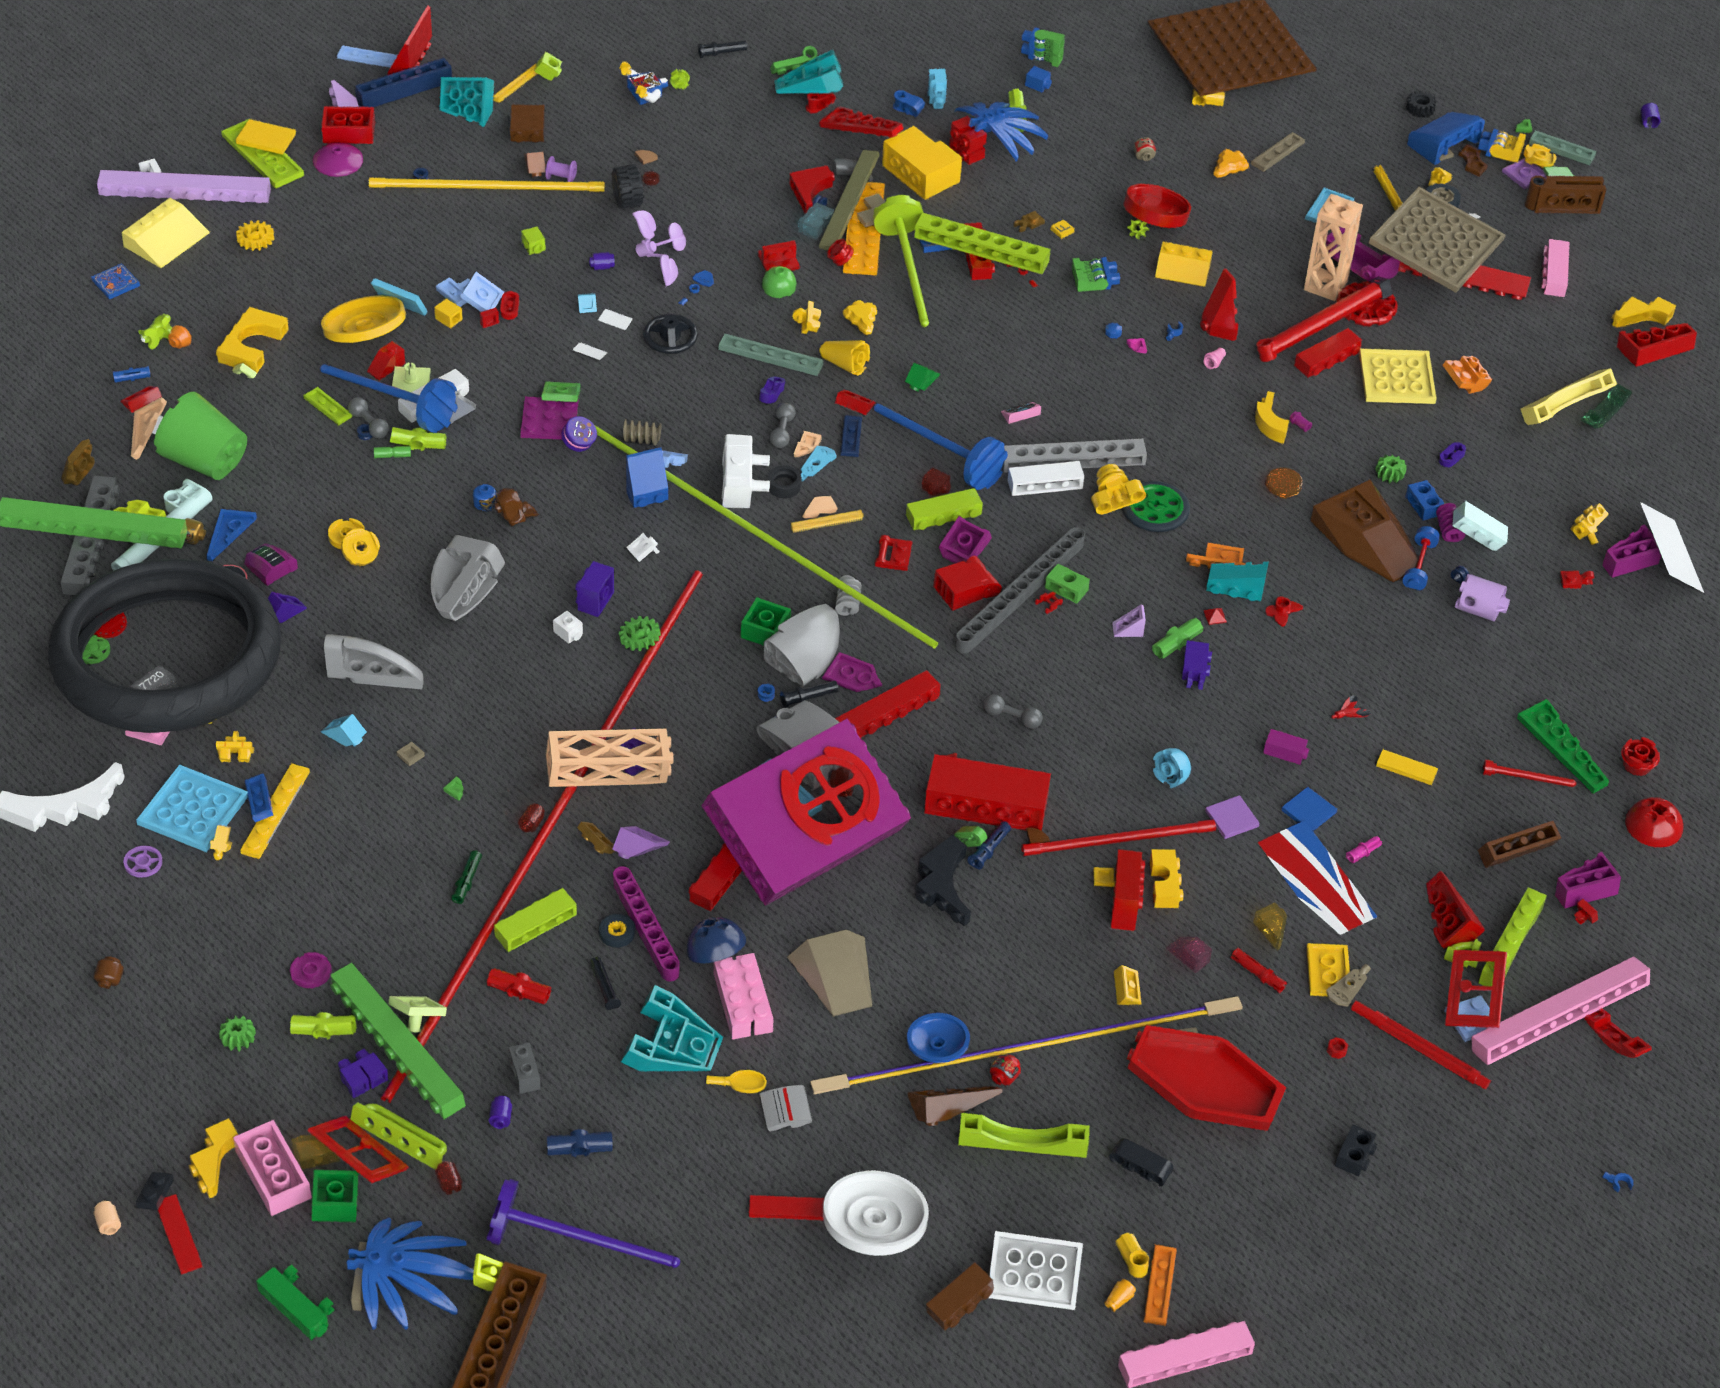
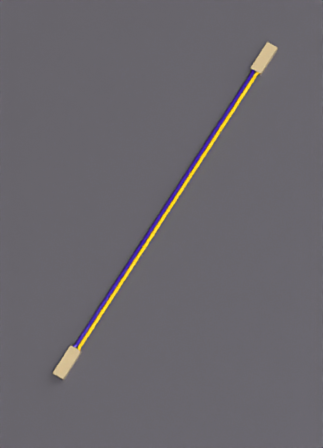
(842, 1081)

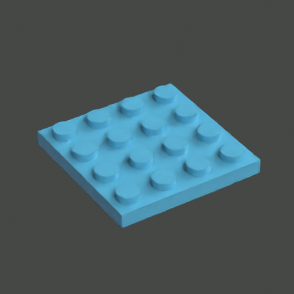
(192, 807)

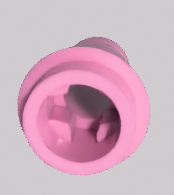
(1214, 358)

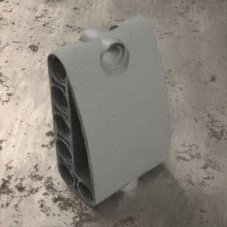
(793, 728)

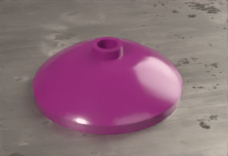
(337, 159)

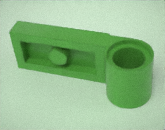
(790, 64)

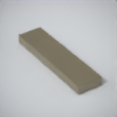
(1278, 152)

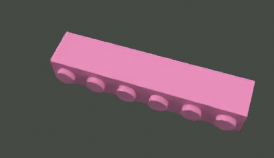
(1186, 1354)

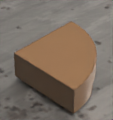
(646, 156)

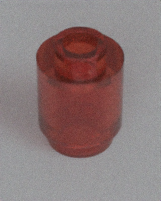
(531, 818)
(448, 1177)

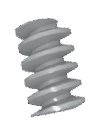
(845, 603)

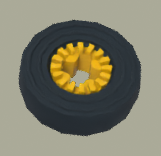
(616, 922)

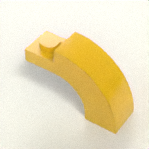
(1268, 422)

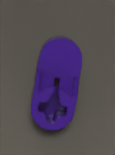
(772, 390)

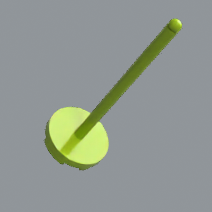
(899, 218)

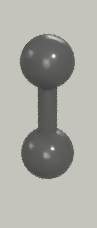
(377, 427)
(780, 437)
(1030, 717)

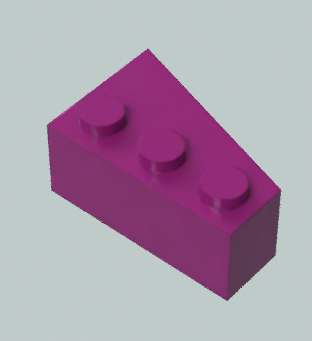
(1632, 554)
(1589, 882)

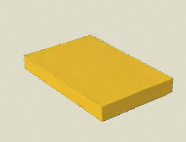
(265, 136)
(1326, 966)

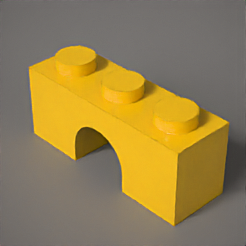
(1167, 892)

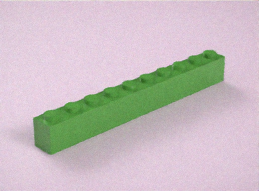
(92, 522)
(397, 1041)

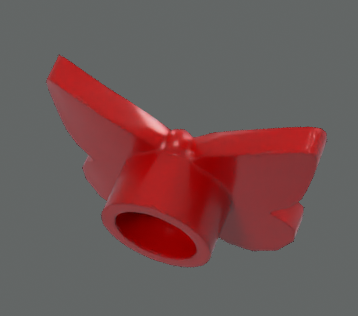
(1282, 609)

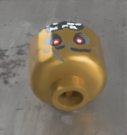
(195, 531)

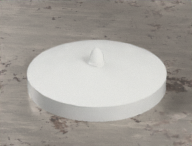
(875, 1213)

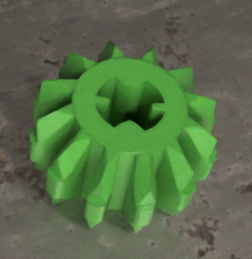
(1390, 468)
(237, 1033)

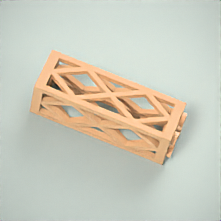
(1334, 214)
(608, 757)

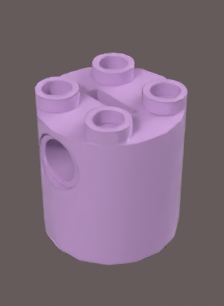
(1482, 597)

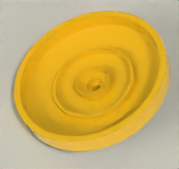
(363, 319)

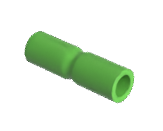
(388, 452)

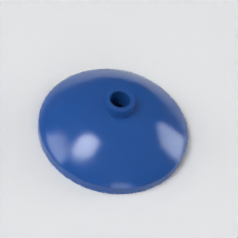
(941, 1031)

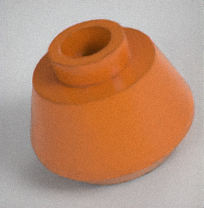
(179, 337)

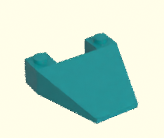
(814, 76)
(680, 1039)

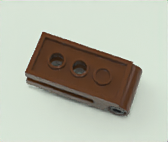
(1566, 194)

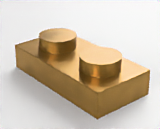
(594, 835)

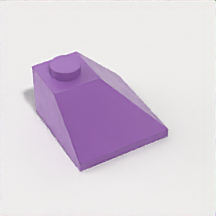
(635, 841)

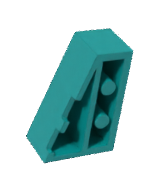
(1238, 580)

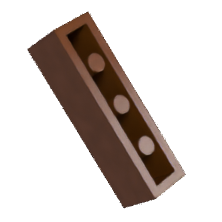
(1519, 844)

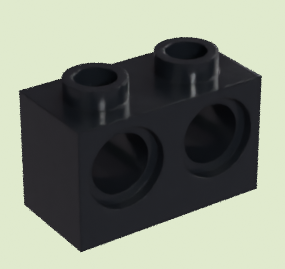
(1354, 1150)

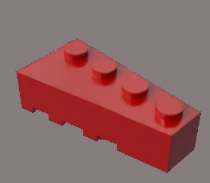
(1657, 343)
(1127, 889)

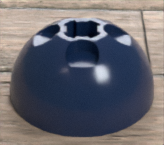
(714, 940)

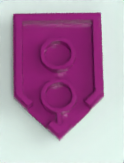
(852, 673)

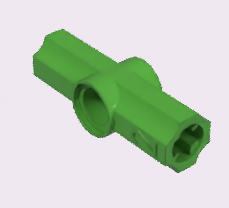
(1177, 638)

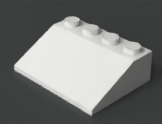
(1035, 1270)

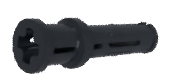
(714, 48)
(799, 694)

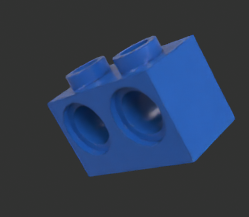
(1424, 499)

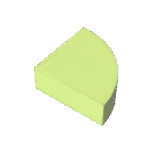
(242, 368)

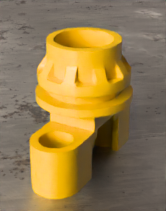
(1115, 490)

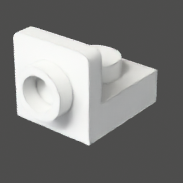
(149, 166)
(642, 547)

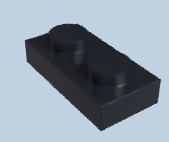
(154, 1191)

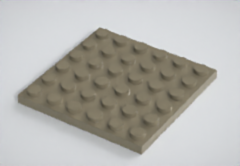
(1437, 239)

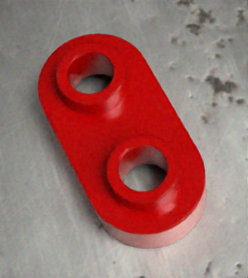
(509, 305)

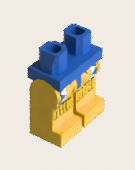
(1502, 145)

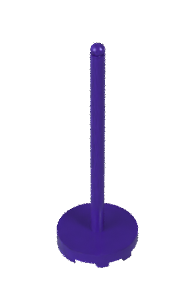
(505, 1212)

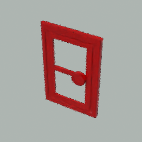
(1458, 985)
(396, 1165)

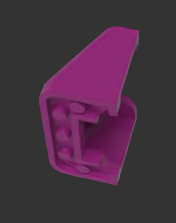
(1366, 261)

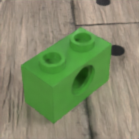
(1067, 583)

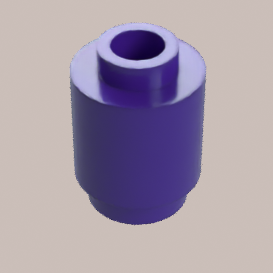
(602, 261)
(500, 1112)

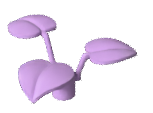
(647, 248)

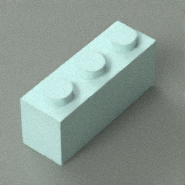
(1480, 526)

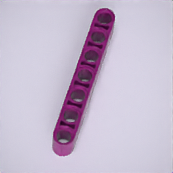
(646, 924)

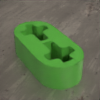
(971, 835)

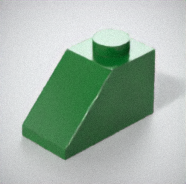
(921, 377)

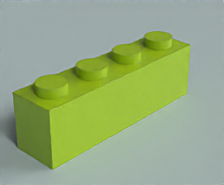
(944, 509)
(535, 919)

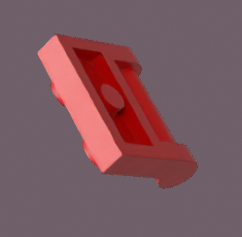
(900, 553)

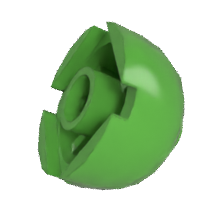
(779, 282)

